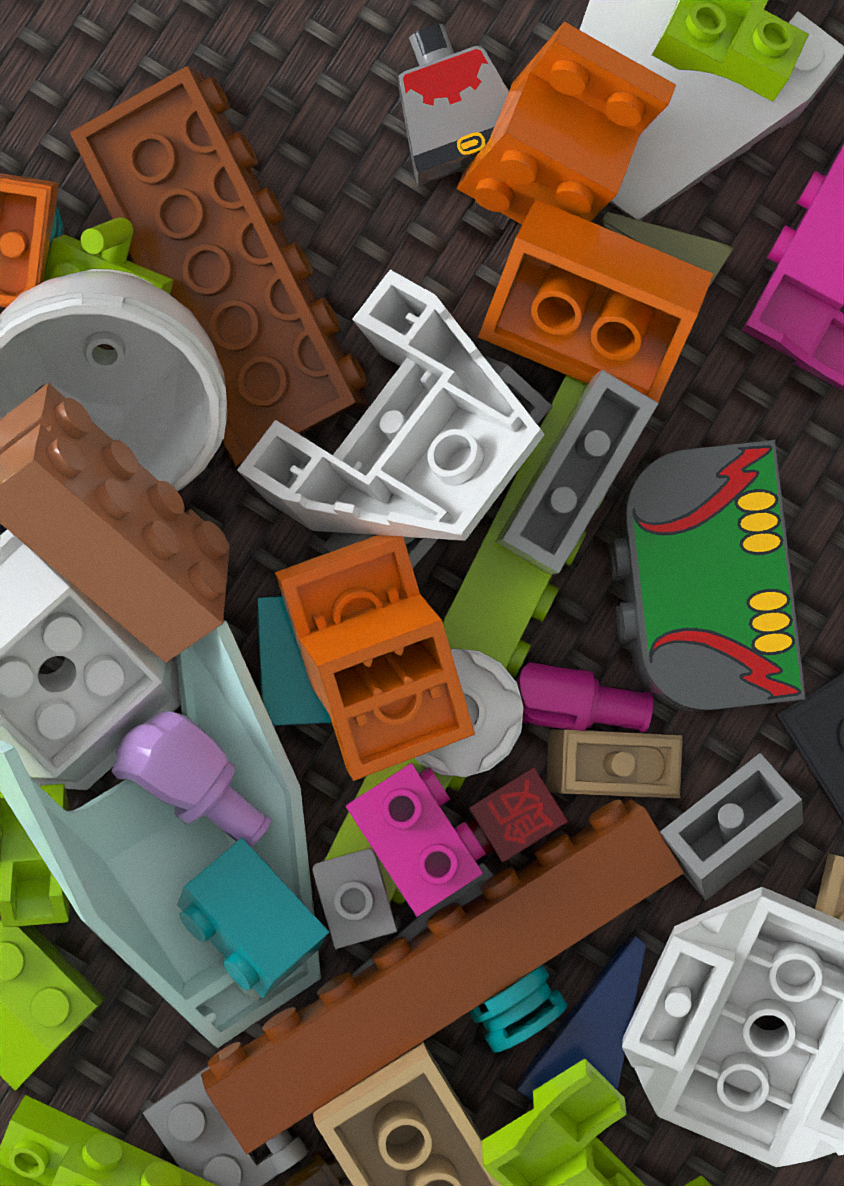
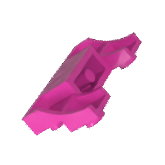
(806, 289)

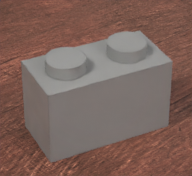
(733, 826)

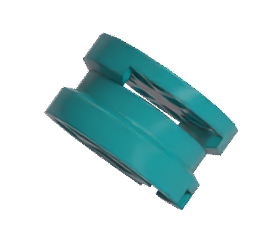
(519, 1010)

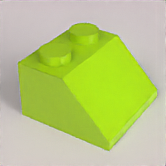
(39, 1001)

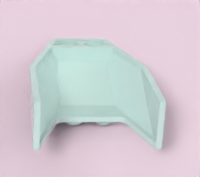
(132, 856)

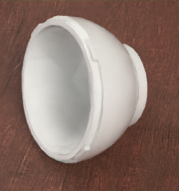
(152, 392)

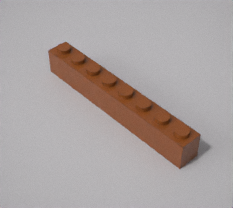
(439, 973)

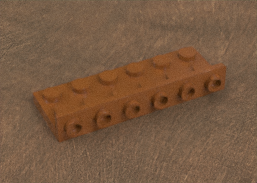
(213, 230)

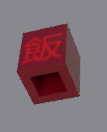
(515, 815)

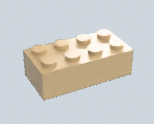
(404, 1128)

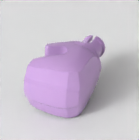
(190, 771)

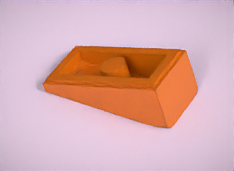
(25, 233)

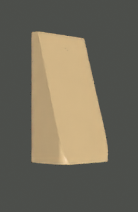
(614, 763)

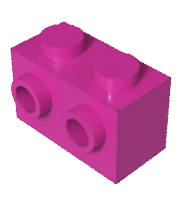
(416, 838)

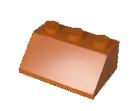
(594, 301)

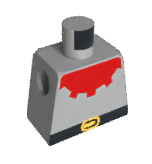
(448, 104)

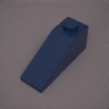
(594, 1024)

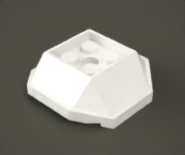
(110, 681)
(708, 1061)

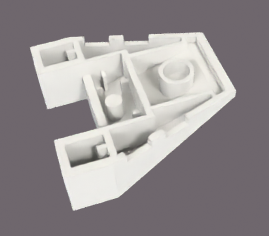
(708, 114)
(426, 448)

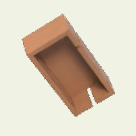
(110, 524)

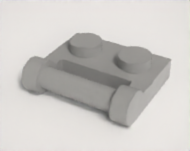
(206, 1146)

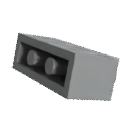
(576, 472)

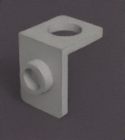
(354, 898)

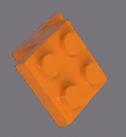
(566, 129)
(375, 654)

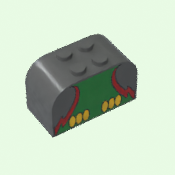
(708, 580)

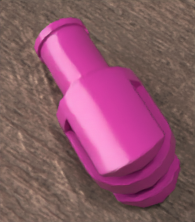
(576, 700)

